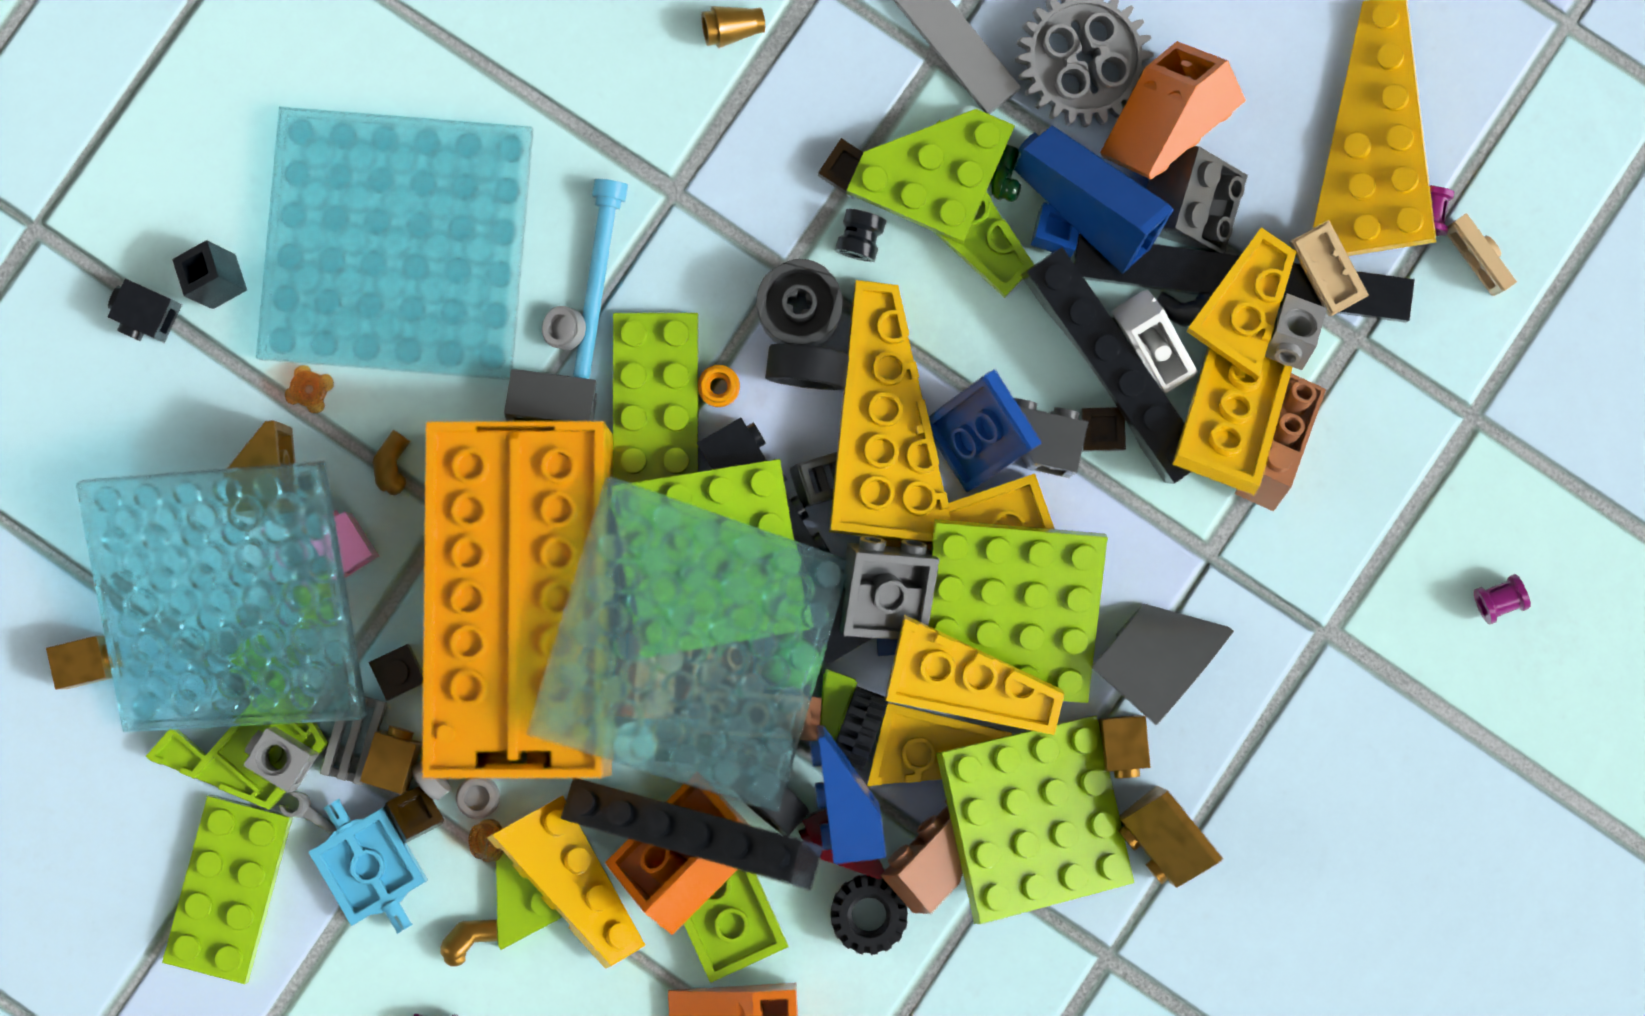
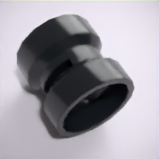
(860, 235)

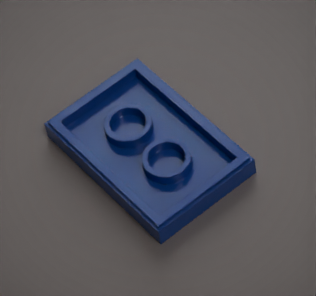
(982, 431)

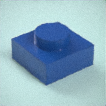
(1054, 231)

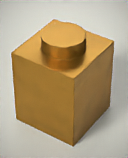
(79, 662)
(1125, 745)
(391, 759)

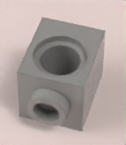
(1295, 332)
(298, 758)

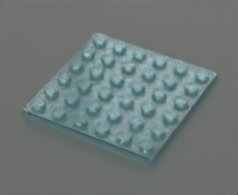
(395, 243)
(223, 597)
(689, 646)

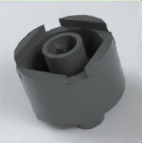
(786, 284)

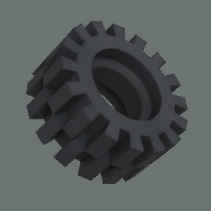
(861, 726)
(859, 939)

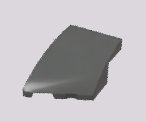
(1159, 657)

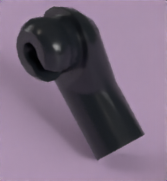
(1180, 312)

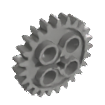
(1047, 66)

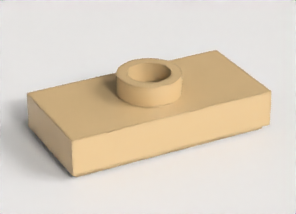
(1481, 254)
(1328, 268)

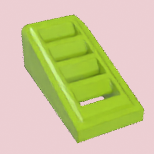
(836, 697)

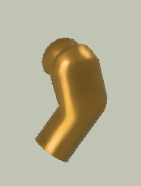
(386, 466)
(463, 937)

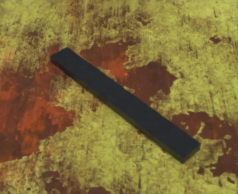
(1203, 271)

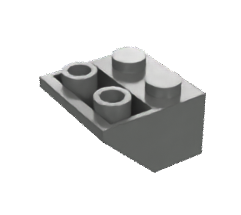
(1203, 197)
(1060, 436)

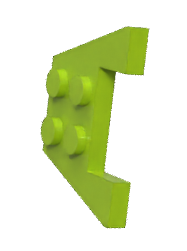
(225, 761)

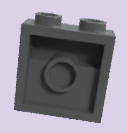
(885, 586)

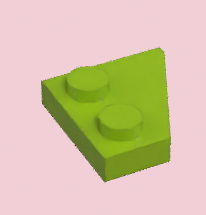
(518, 905)

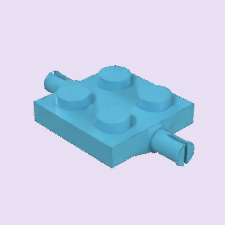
(367, 866)

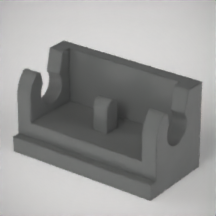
(549, 397)

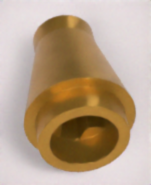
(731, 24)

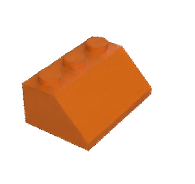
(669, 883)

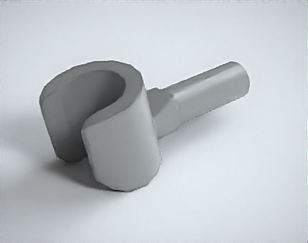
(307, 812)

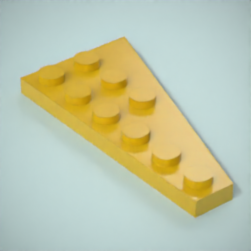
(1377, 158)
(886, 447)

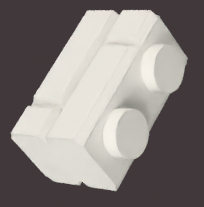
(1154, 340)

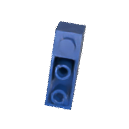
(852, 809)

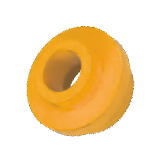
(718, 372)

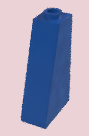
(1093, 196)

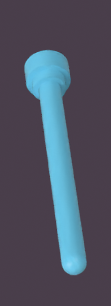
(608, 198)

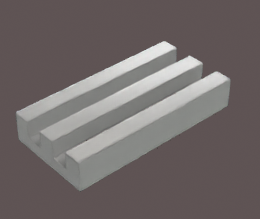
(335, 740)

